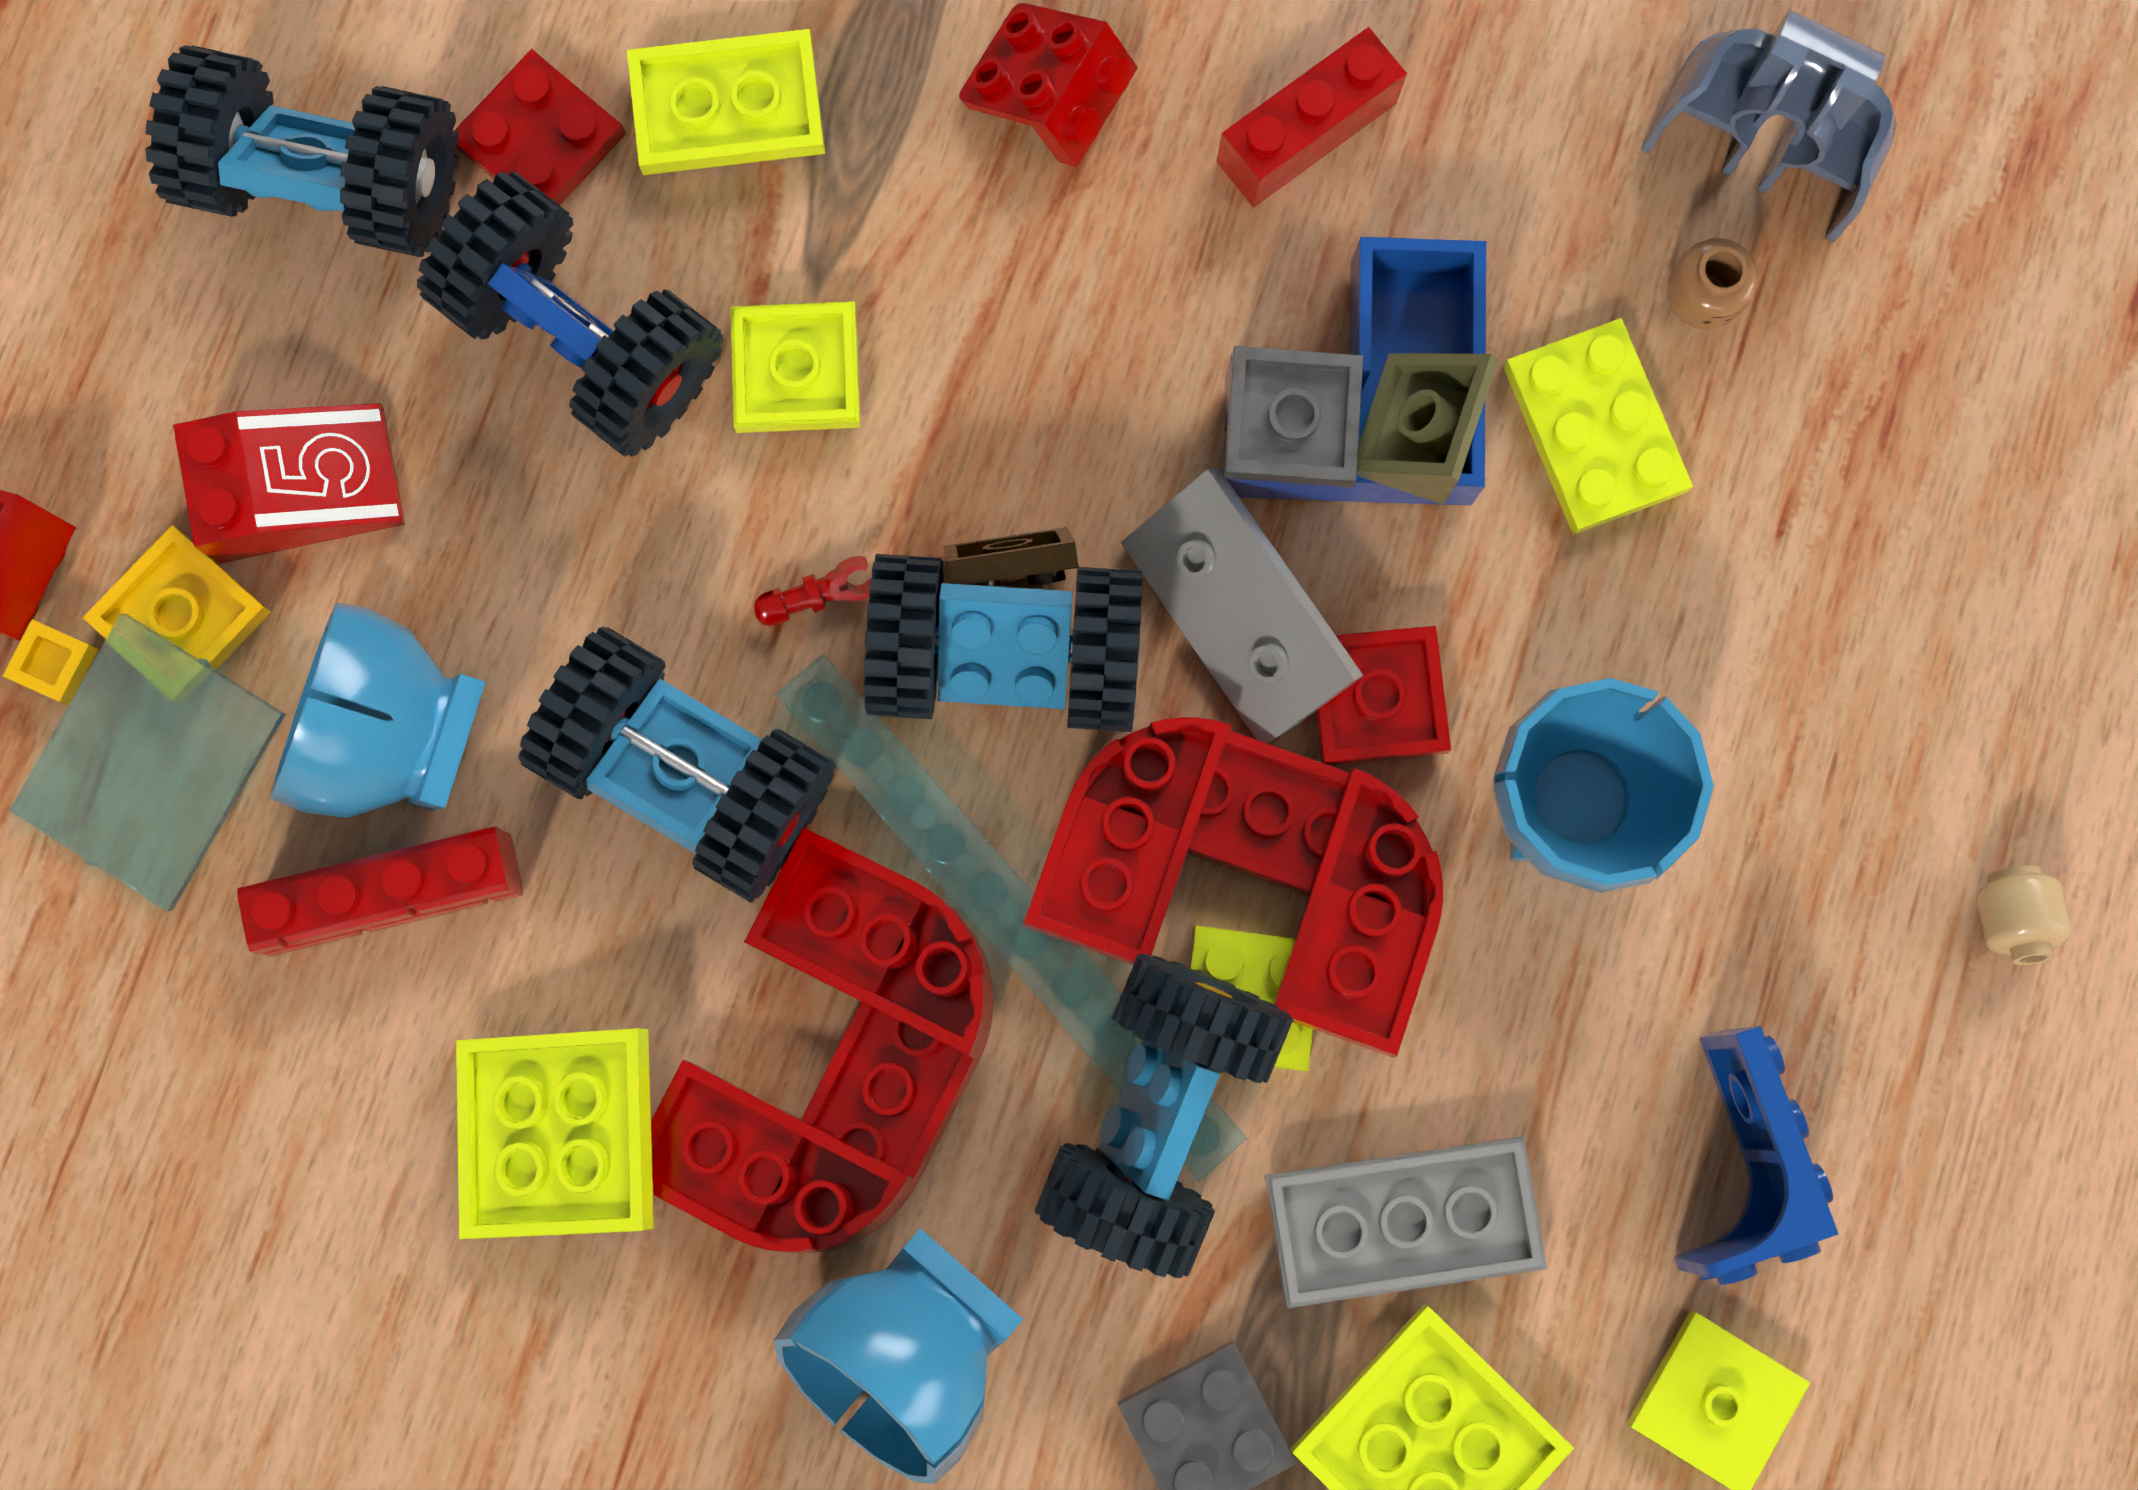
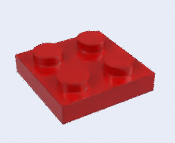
(539, 128)
(1395, 704)

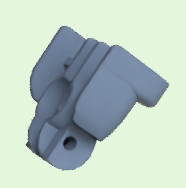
(1806, 74)

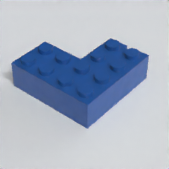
(1403, 300)

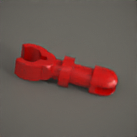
(777, 605)

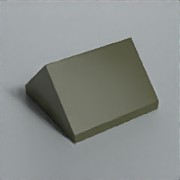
(1424, 421)

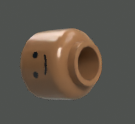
(1712, 283)

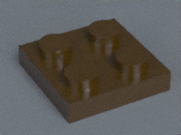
(1037, 555)

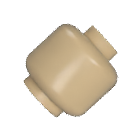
(2023, 914)

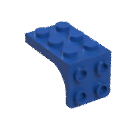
(1786, 1191)

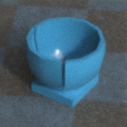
(374, 722)
(1600, 787)
(913, 1344)

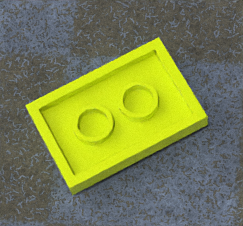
(725, 102)
(1597, 426)

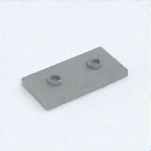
(1240, 607)
(1405, 1222)

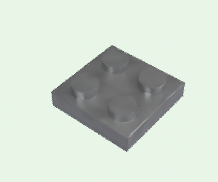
(1293, 416)
(1207, 1426)

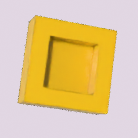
(50, 662)

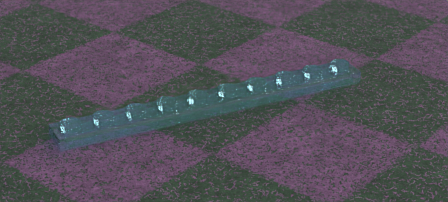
(979, 882)

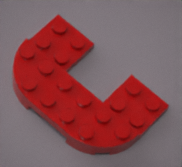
(1272, 817)
(886, 1089)

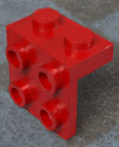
(1051, 74)

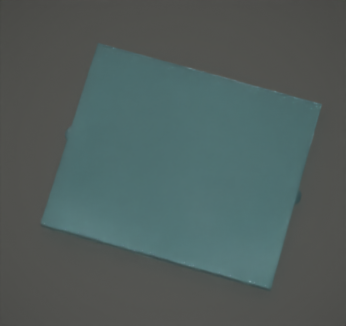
(147, 762)

